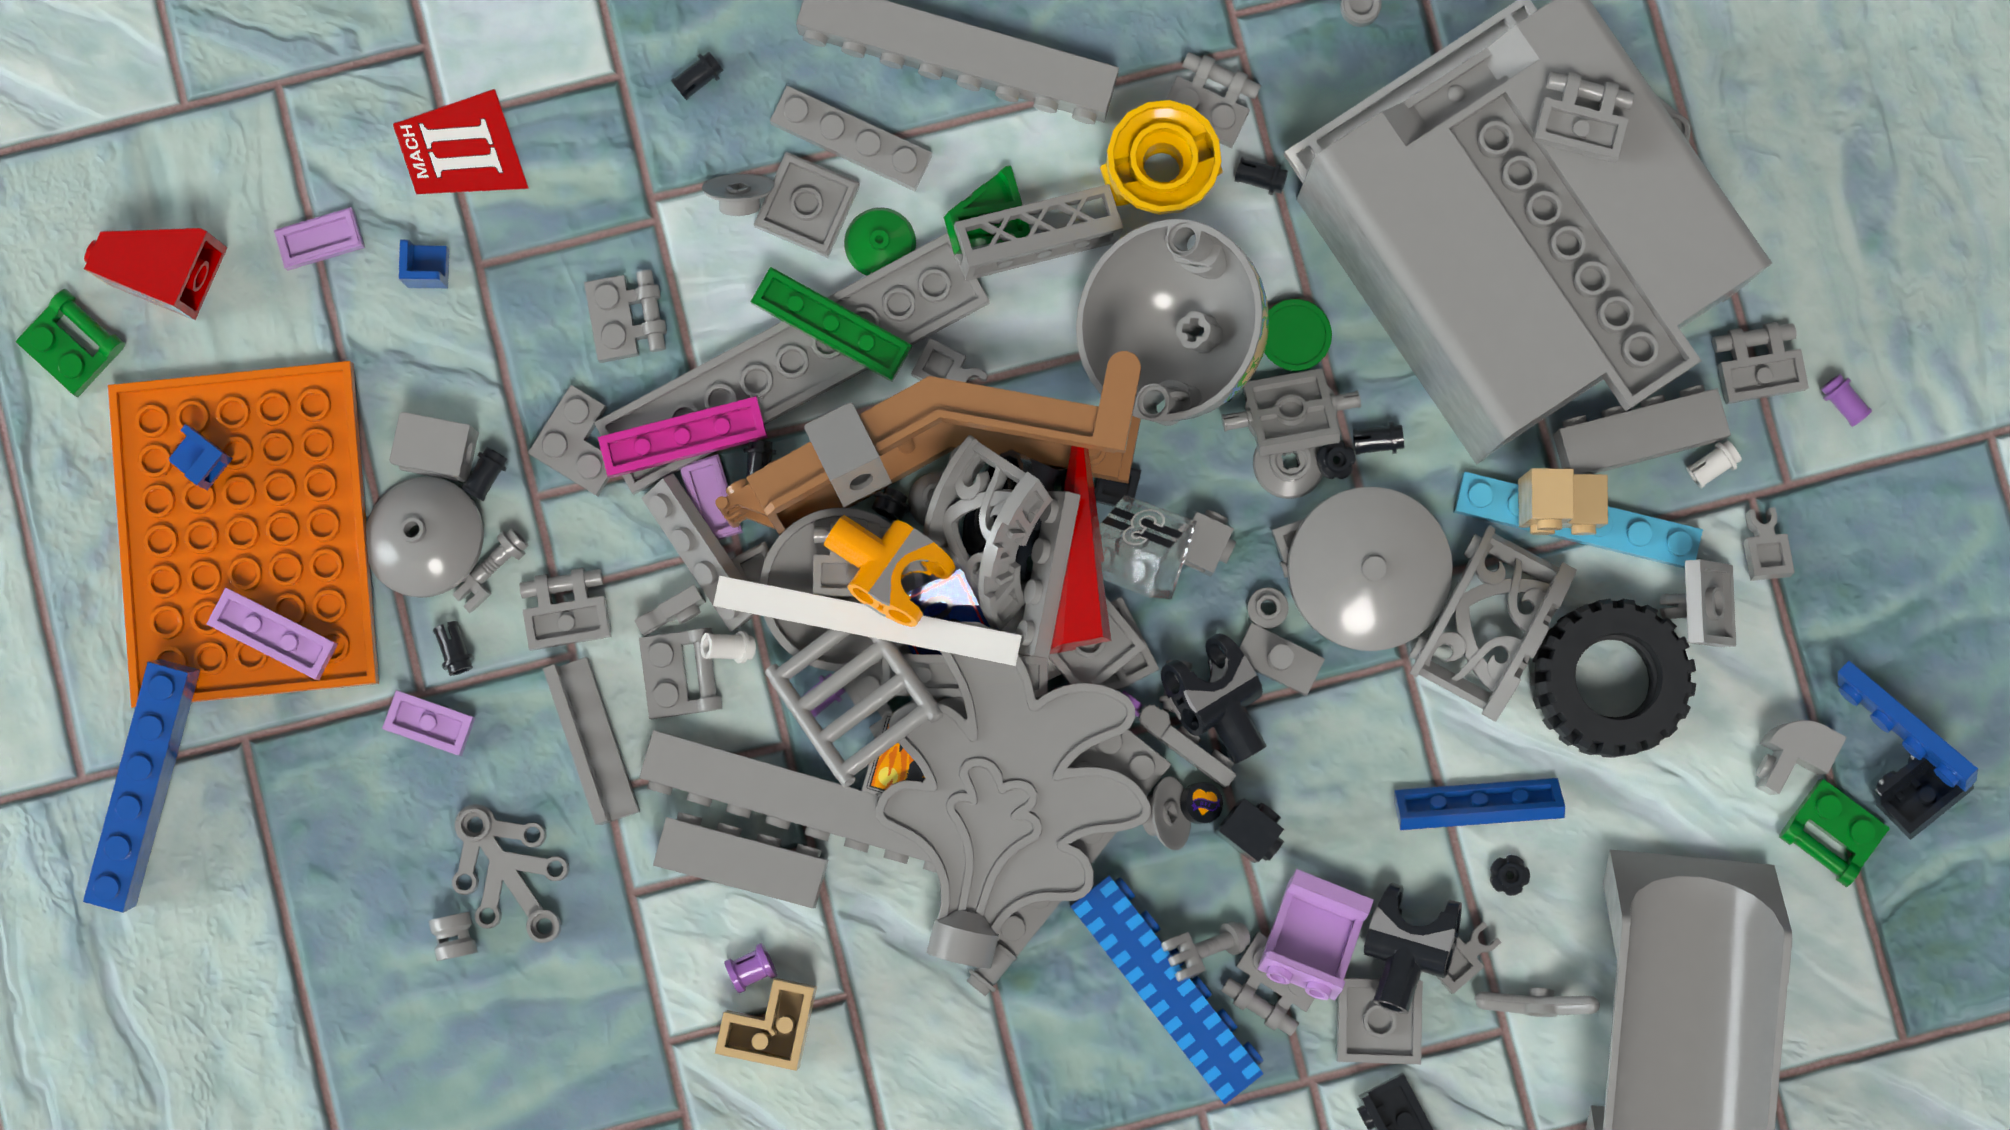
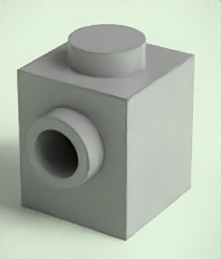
(1209, 542)

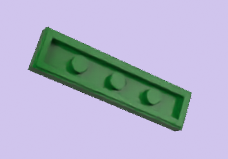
(831, 324)

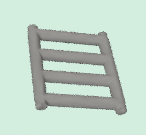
(824, 738)

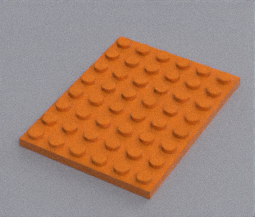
(272, 526)

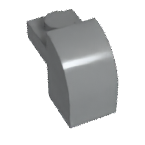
(1798, 743)

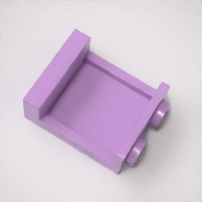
(1314, 935)

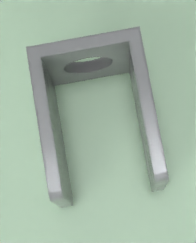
(434, 447)
(847, 454)

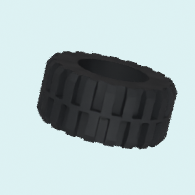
(1667, 672)

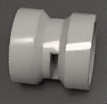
(449, 927)

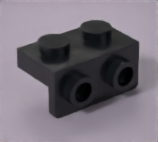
(1915, 796)
(1392, 1107)

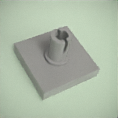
(1706, 603)

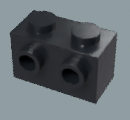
(1252, 830)

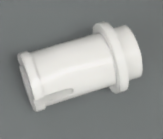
(1714, 463)
(737, 647)

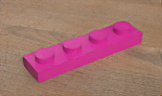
(682, 437)

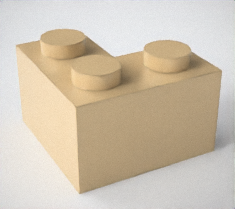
(1561, 500)
(776, 1038)

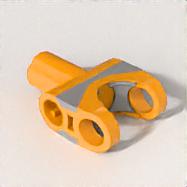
(885, 563)

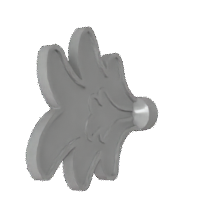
(1005, 802)

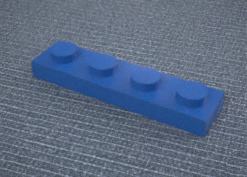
(1917, 736)
(1479, 804)

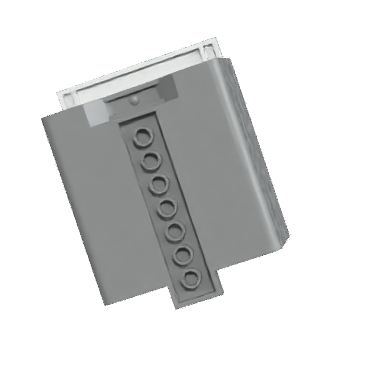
(1515, 262)

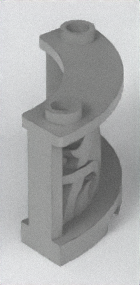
(993, 572)
(1504, 677)

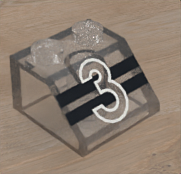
(1144, 547)

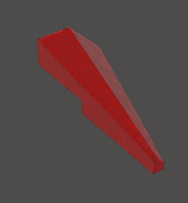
(1082, 605)

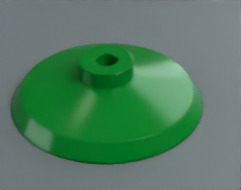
(878, 239)
(1297, 335)

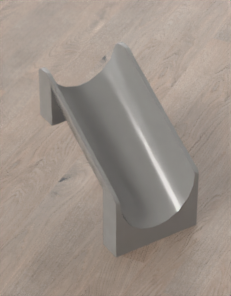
(1694, 993)

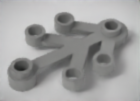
(504, 867)

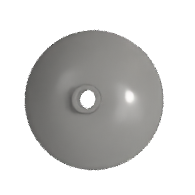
(442, 550)

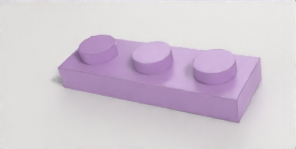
(272, 634)

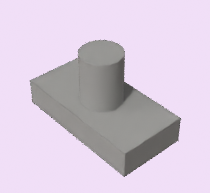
(1280, 659)

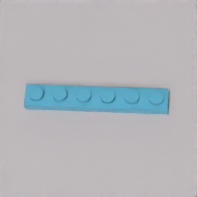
(1625, 532)

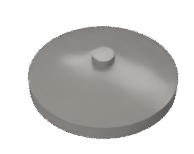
(791, 567)
(1369, 568)

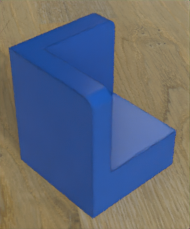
(423, 265)
(199, 458)

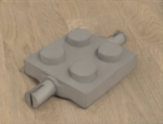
(1291, 412)

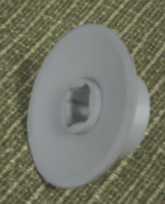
(738, 192)
(1289, 482)
(1166, 815)

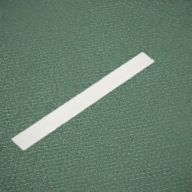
(864, 621)

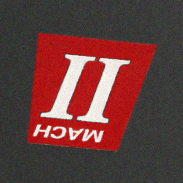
(461, 148)

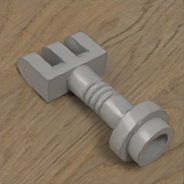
(511, 545)
(1232, 938)

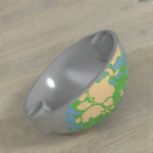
(1156, 300)

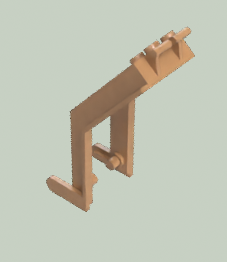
(938, 417)

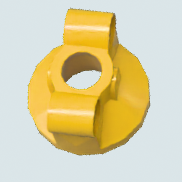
(1170, 130)

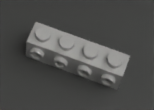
(1642, 433)
(741, 862)

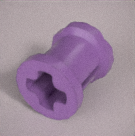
(750, 968)

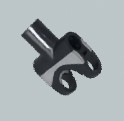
(1220, 700)
(1409, 948)

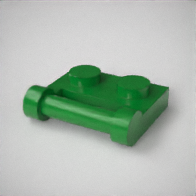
(61, 352)
(1841, 821)

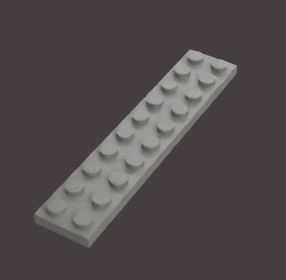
(790, 368)

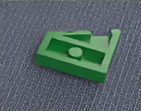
(993, 196)

